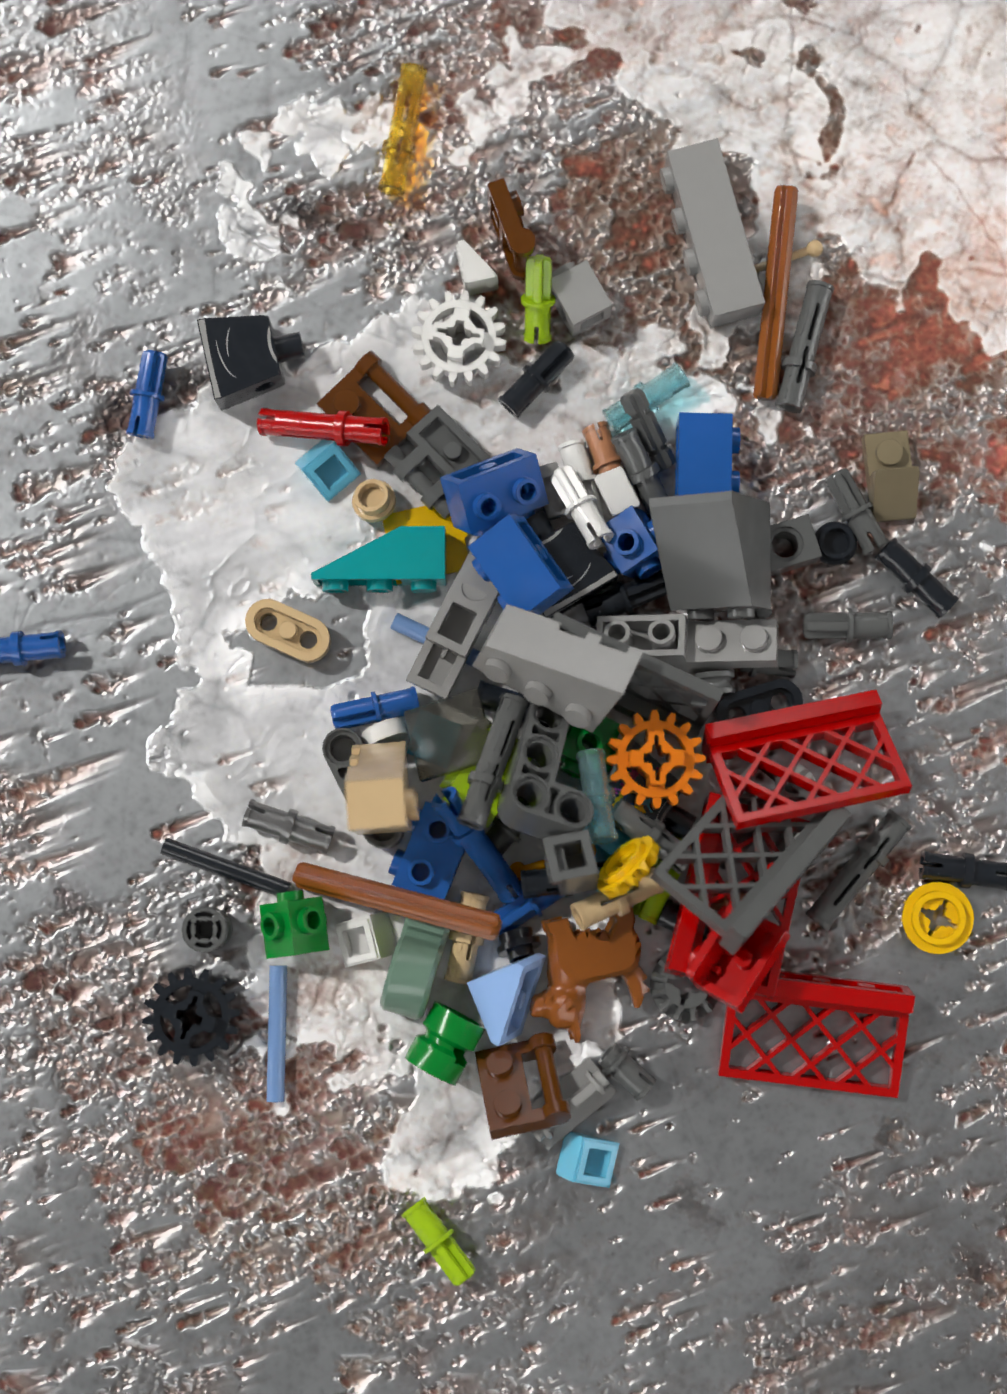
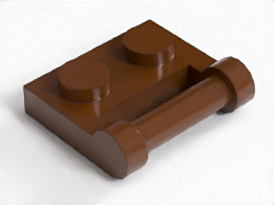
(505, 214)
(349, 396)
(507, 1090)

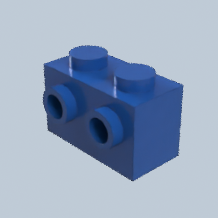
(705, 453)
(493, 489)
(519, 566)
(430, 857)

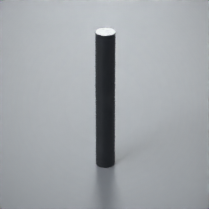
(224, 867)

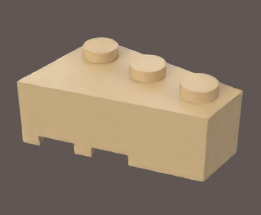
(379, 790)

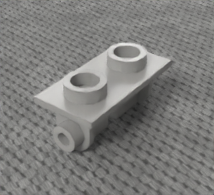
(585, 1092)

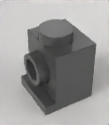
(571, 862)

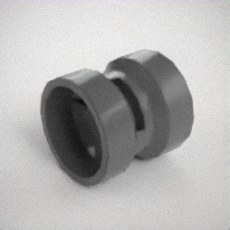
(214, 929)

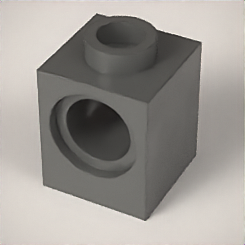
(804, 542)

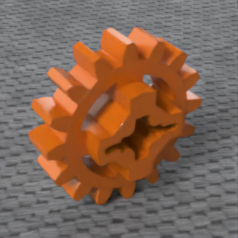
(675, 759)

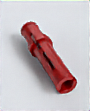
(338, 427)

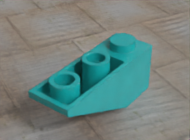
(404, 554)

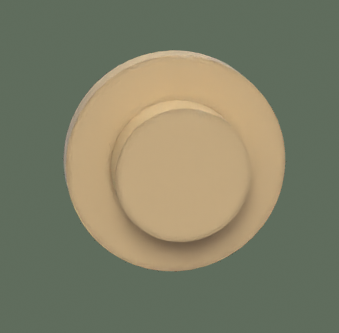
(373, 500)

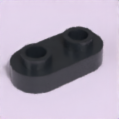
(758, 698)

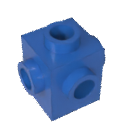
(633, 546)

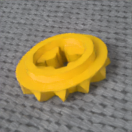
(627, 866)
(956, 909)

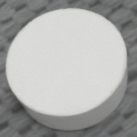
(385, 731)

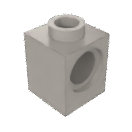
(579, 297)

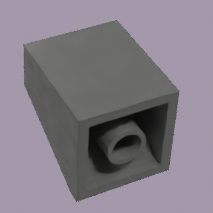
(714, 553)

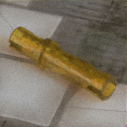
(394, 175)

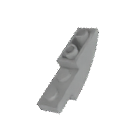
(454, 631)
(697, 644)

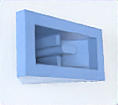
(506, 996)

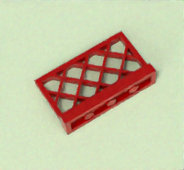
(787, 730)
(690, 929)
(831, 994)

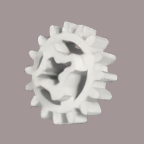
(475, 342)

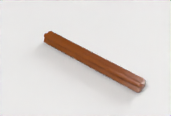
(775, 293)
(398, 901)

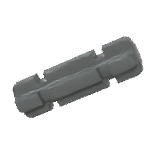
(636, 405)

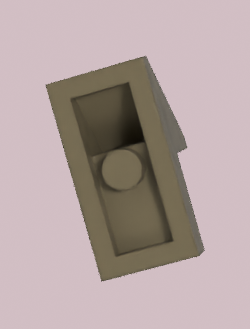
(890, 476)

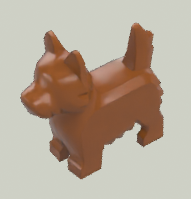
(584, 958)

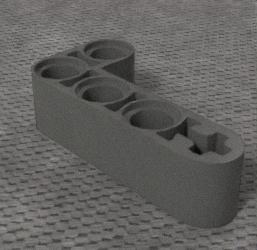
(538, 783)

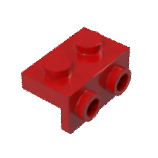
(736, 977)

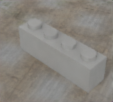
(713, 233)

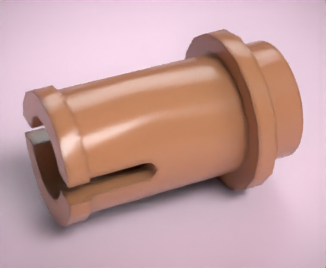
(602, 451)

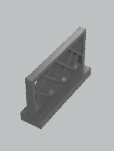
(657, 685)
(772, 883)

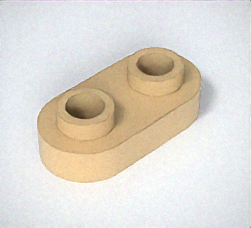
(289, 630)

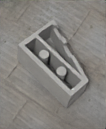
(556, 668)

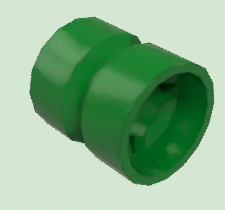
(444, 1043)

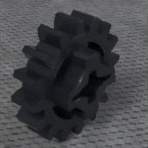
(173, 1010)

